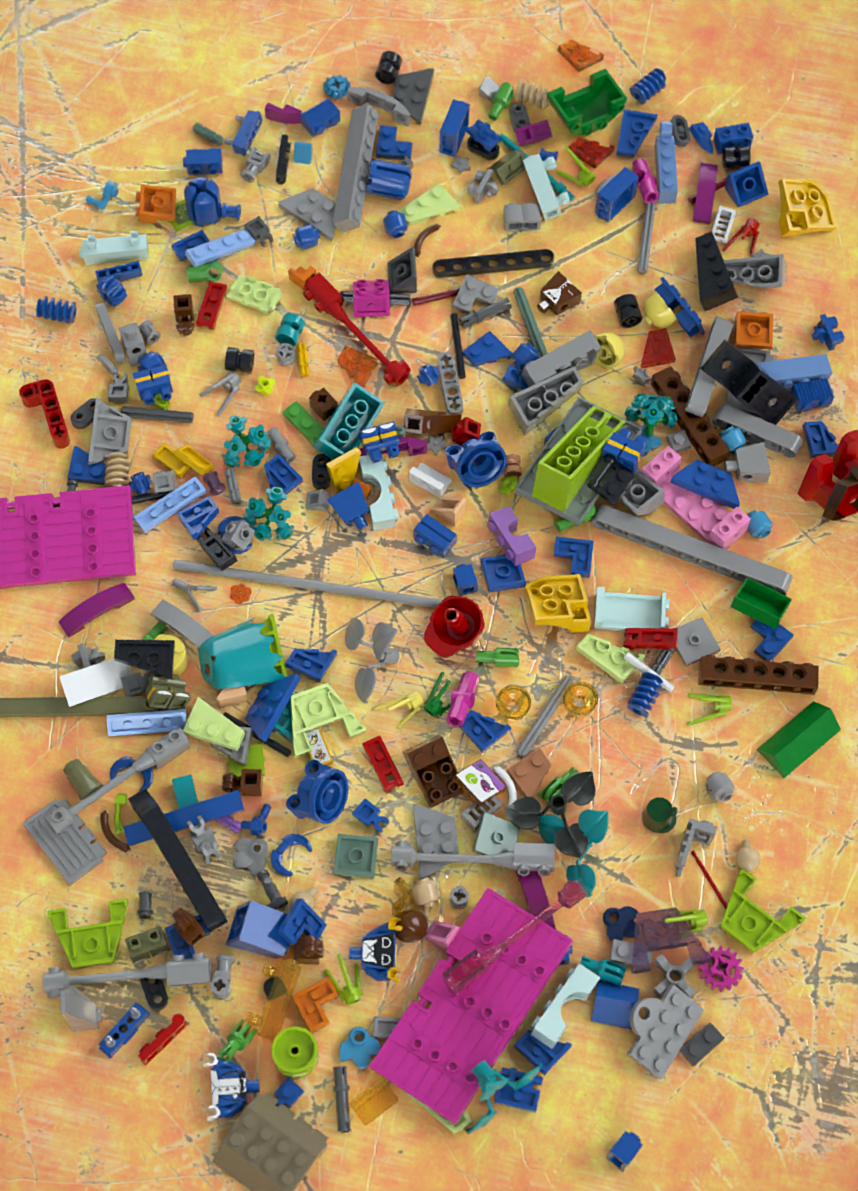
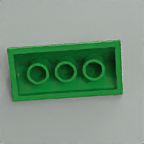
(800, 738)

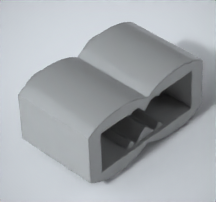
(521, 217)

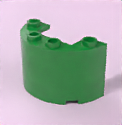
(591, 106)

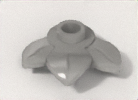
(248, 856)

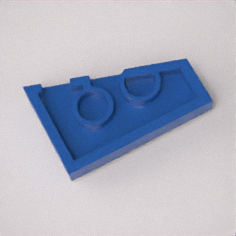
(633, 131)

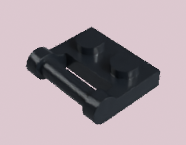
(615, 485)

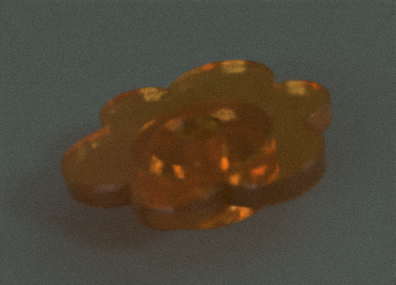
(239, 597)

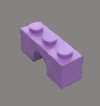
(517, 548)

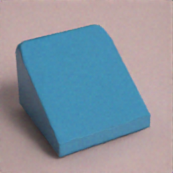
(303, 152)

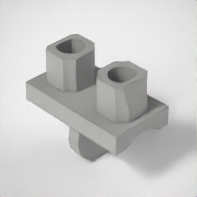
(486, 186)
(87, 656)

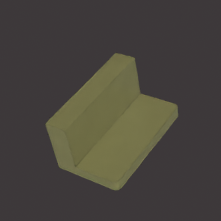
(509, 166)

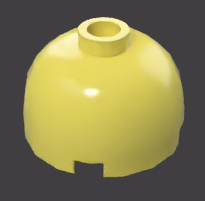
(658, 312)
(611, 350)

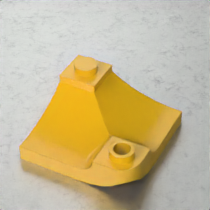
(804, 208)
(559, 602)

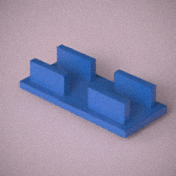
(687, 319)

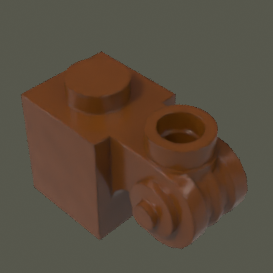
(184, 313)
(249, 783)
(187, 927)
(308, 950)

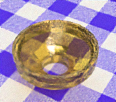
(580, 690)
(513, 694)

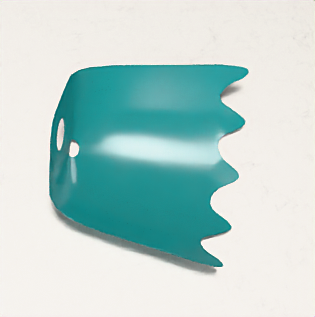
(240, 657)

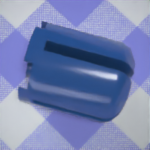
(388, 179)
(203, 201)

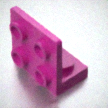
(371, 298)

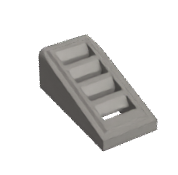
(470, 821)

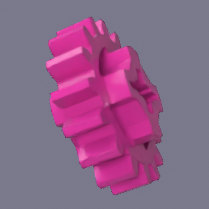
(724, 977)

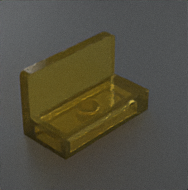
(405, 896)
(373, 1101)

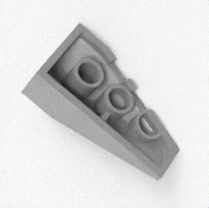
(758, 271)
(642, 494)
(79, 1010)

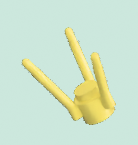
(411, 701)

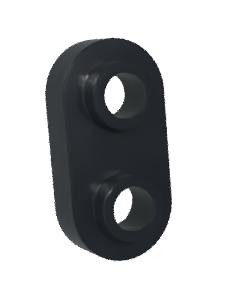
(479, 149)
(320, 470)
(153, 991)

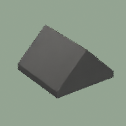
(402, 273)

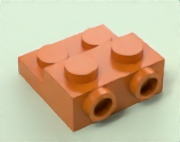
(155, 203)
(754, 330)

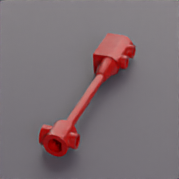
(330, 302)

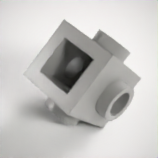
(238, 535)

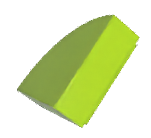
(161, 404)

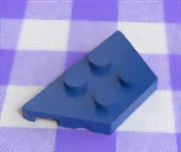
(708, 482)
(270, 705)

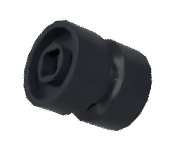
(388, 67)
(736, 157)
(628, 311)
(243, 360)

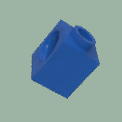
(465, 579)

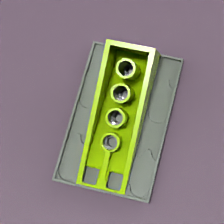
(571, 460)

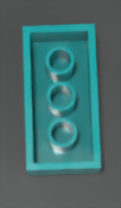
(354, 413)

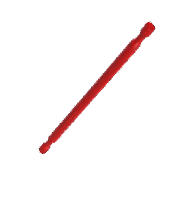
(710, 880)

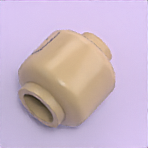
(425, 893)

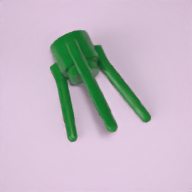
(433, 704)

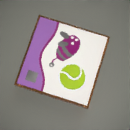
(479, 782)

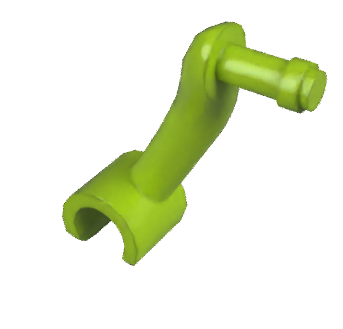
(120, 799)

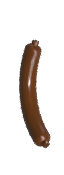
(422, 236)
(109, 835)

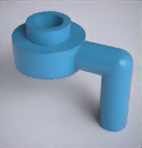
(110, 191)

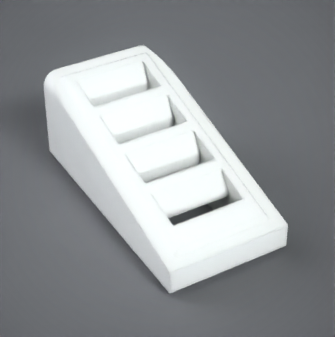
(723, 211)

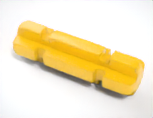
(303, 359)

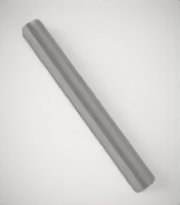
(646, 238)
(543, 718)

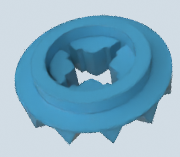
(331, 90)

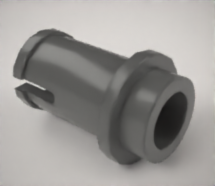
(145, 900)

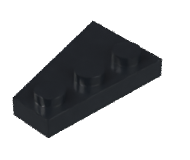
(147, 655)

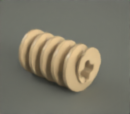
(533, 94)
(116, 470)

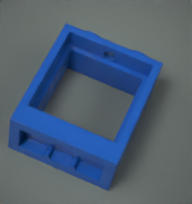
(454, 128)
(616, 194)

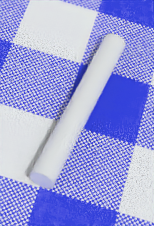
(643, 668)

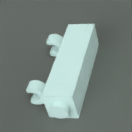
(542, 187)
(114, 249)

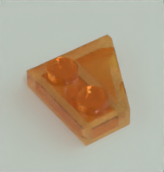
(579, 55)
(357, 364)

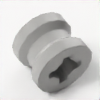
(283, 350)

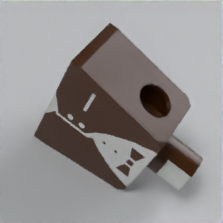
(559, 295)

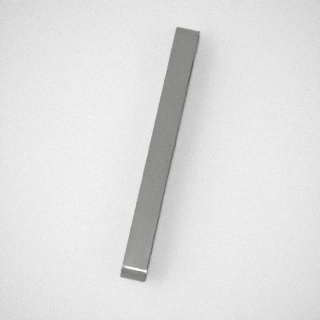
(689, 549)

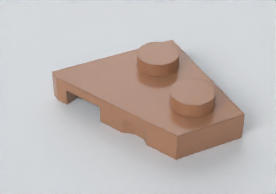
(530, 772)

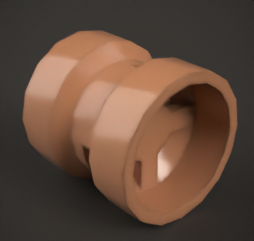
(513, 465)

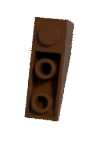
(430, 421)

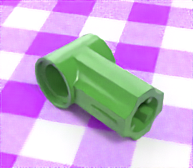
(203, 272)

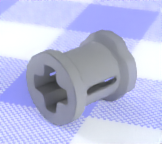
(149, 332)
(459, 890)

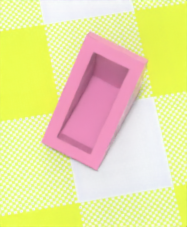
(441, 934)

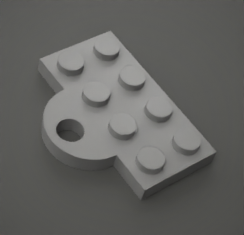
(662, 1030)

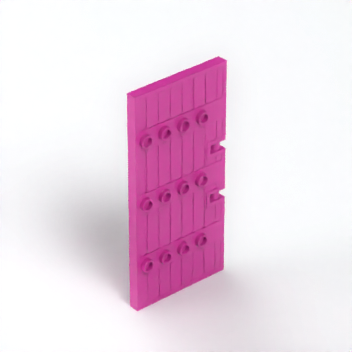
(69, 543)
(438, 1047)

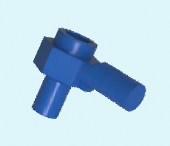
(258, 824)

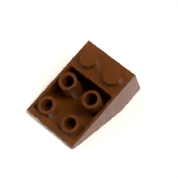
(433, 770)

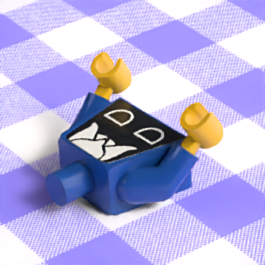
(378, 952)

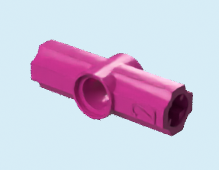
(646, 181)
(462, 699)

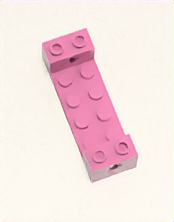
(701, 514)

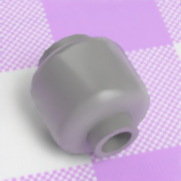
(719, 787)

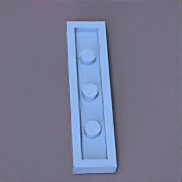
(220, 247)
(170, 504)
(146, 722)

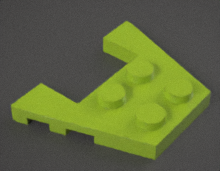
(750, 923)
(92, 943)

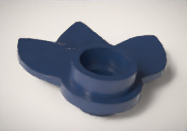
(623, 926)

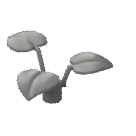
(381, 637)

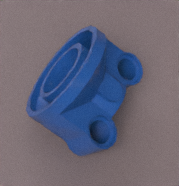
(477, 460)
(320, 794)

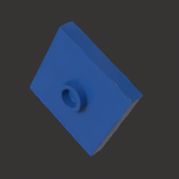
(501, 573)

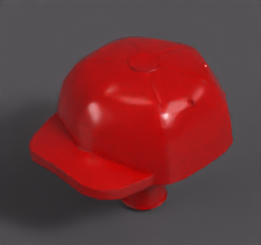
(454, 626)

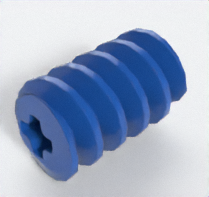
(649, 85)
(56, 310)
(644, 694)

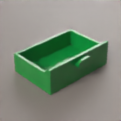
(761, 603)

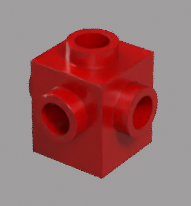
(465, 430)

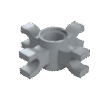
(204, 839)
(662, 963)

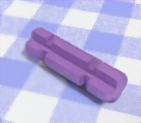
(228, 821)

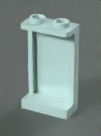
(625, 611)

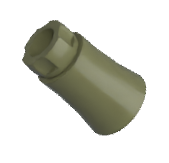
(81, 778)

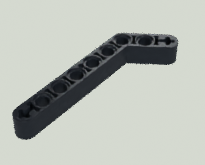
(178, 859)

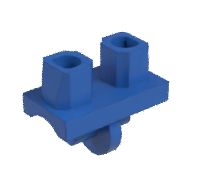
(483, 134)
(825, 333)

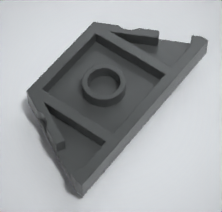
(413, 91)

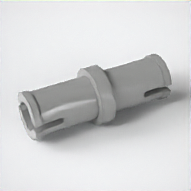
(281, 444)

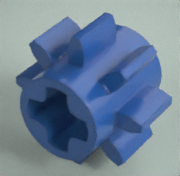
(428, 374)
(140, 483)

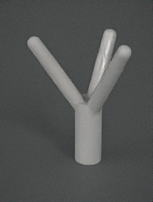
(186, 587)

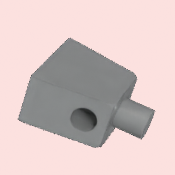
(132, 339)
(750, 463)

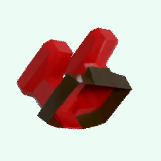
(833, 496)

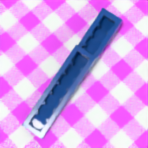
(209, 810)

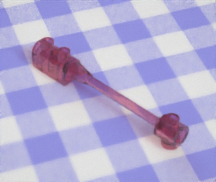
(477, 964)

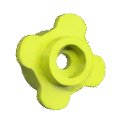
(265, 389)

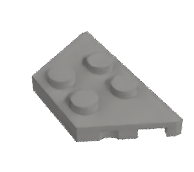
(313, 209)
(109, 432)
(434, 835)

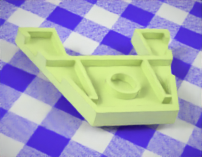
(315, 709)

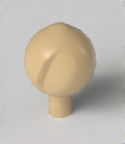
(748, 857)
(306, 896)

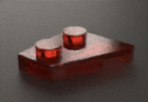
(590, 151)
(658, 349)

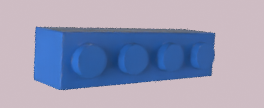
(121, 272)

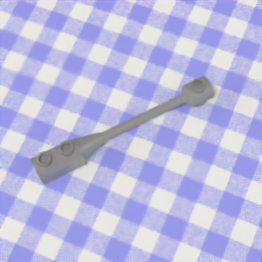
(156, 755)
(523, 859)
(177, 972)

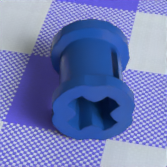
(546, 154)
(231, 211)

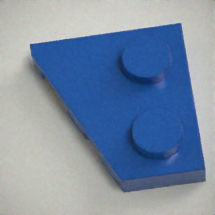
(282, 474)

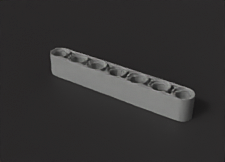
(703, 383)

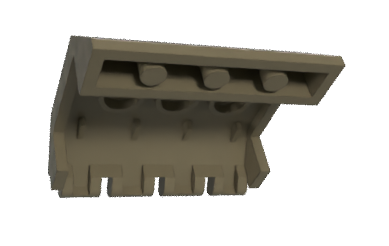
(269, 1147)

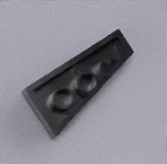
(713, 276)

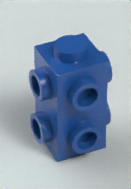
(203, 161)

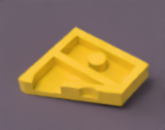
(344, 469)

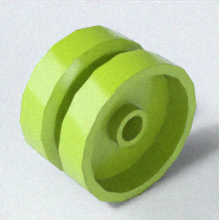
(290, 1041)

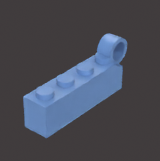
(666, 164)
(798, 370)

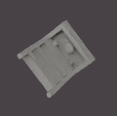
(696, 831)

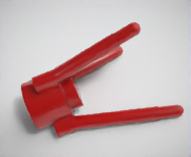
(749, 229)

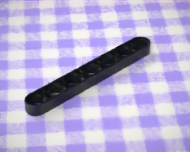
(484, 261)

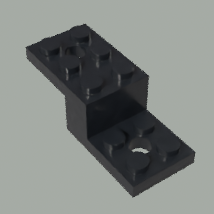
(749, 383)

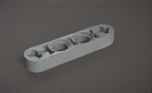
(110, 332)
(450, 384)

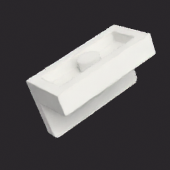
(429, 479)

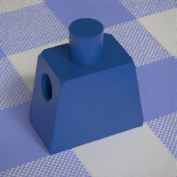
(351, 506)

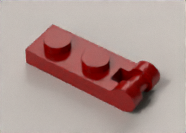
(211, 305)
(651, 638)
(382, 763)
(163, 1038)

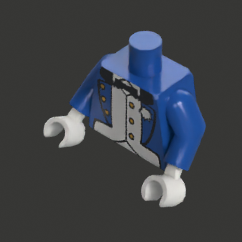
(229, 1087)

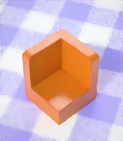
(301, 275)

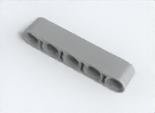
(758, 430)

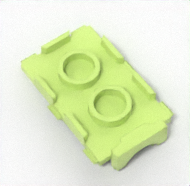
(254, 294)

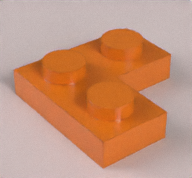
(310, 1001)

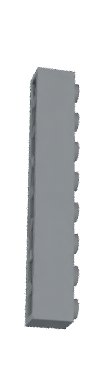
(355, 168)

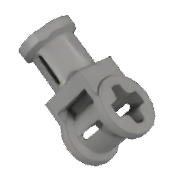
(255, 163)
(222, 977)

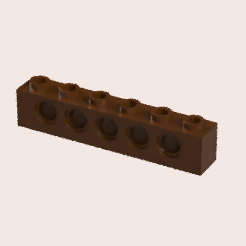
(709, 454)
(749, 680)

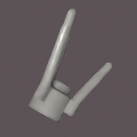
(228, 382)

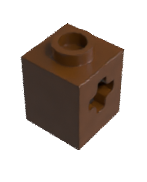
(323, 403)

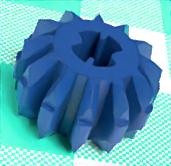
(111, 290)

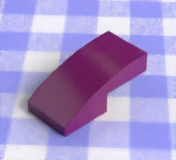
(287, 115)
(533, 133)

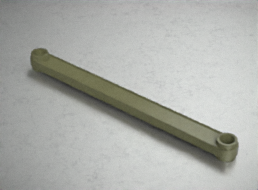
(59, 706)

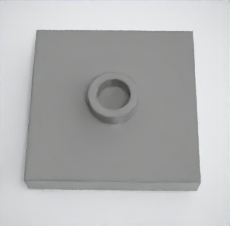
(695, 641)

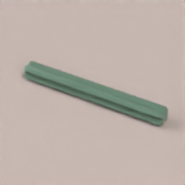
(529, 321)

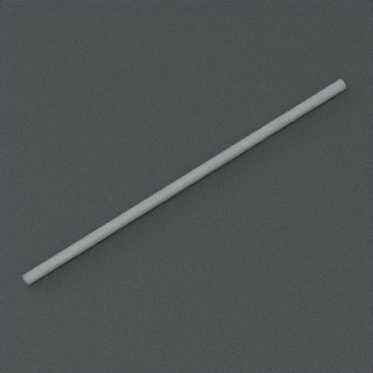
(307, 584)

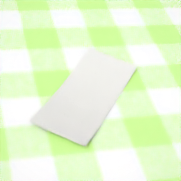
(94, 681)

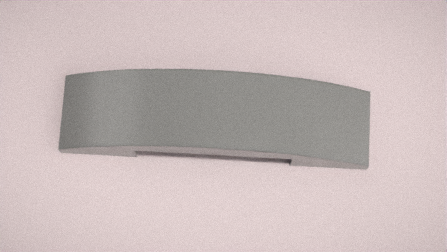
(381, 100)
(181, 623)

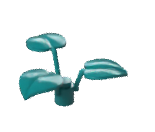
(594, 825)
(487, 1076)

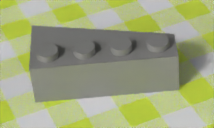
(578, 352)
(542, 399)

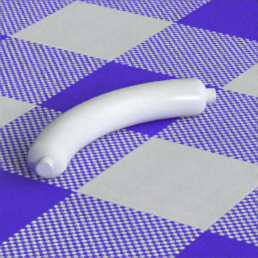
(509, 783)

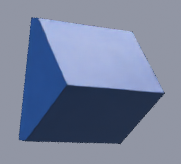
(746, 184)
(614, 1004)

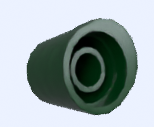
(659, 815)

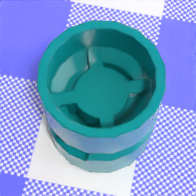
(290, 329)

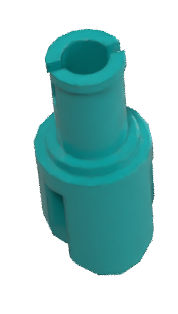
(605, 969)

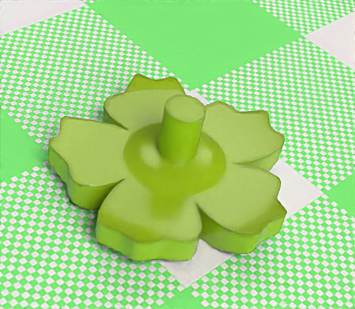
(508, 484)

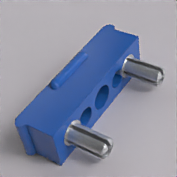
(246, 132)
(109, 1045)

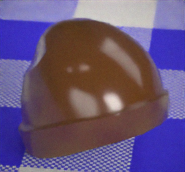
(413, 924)

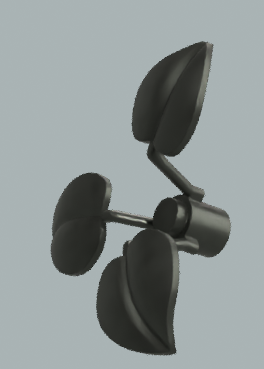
(569, 841)

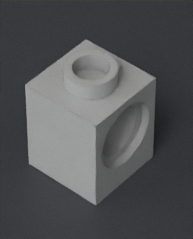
(165, 480)

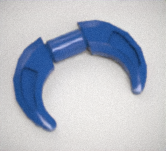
(221, 530)
(126, 762)
(288, 840)

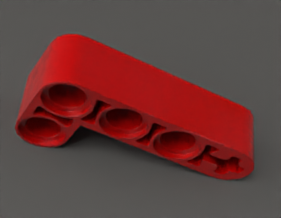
(54, 413)

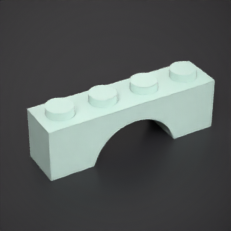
(382, 511)
(578, 986)

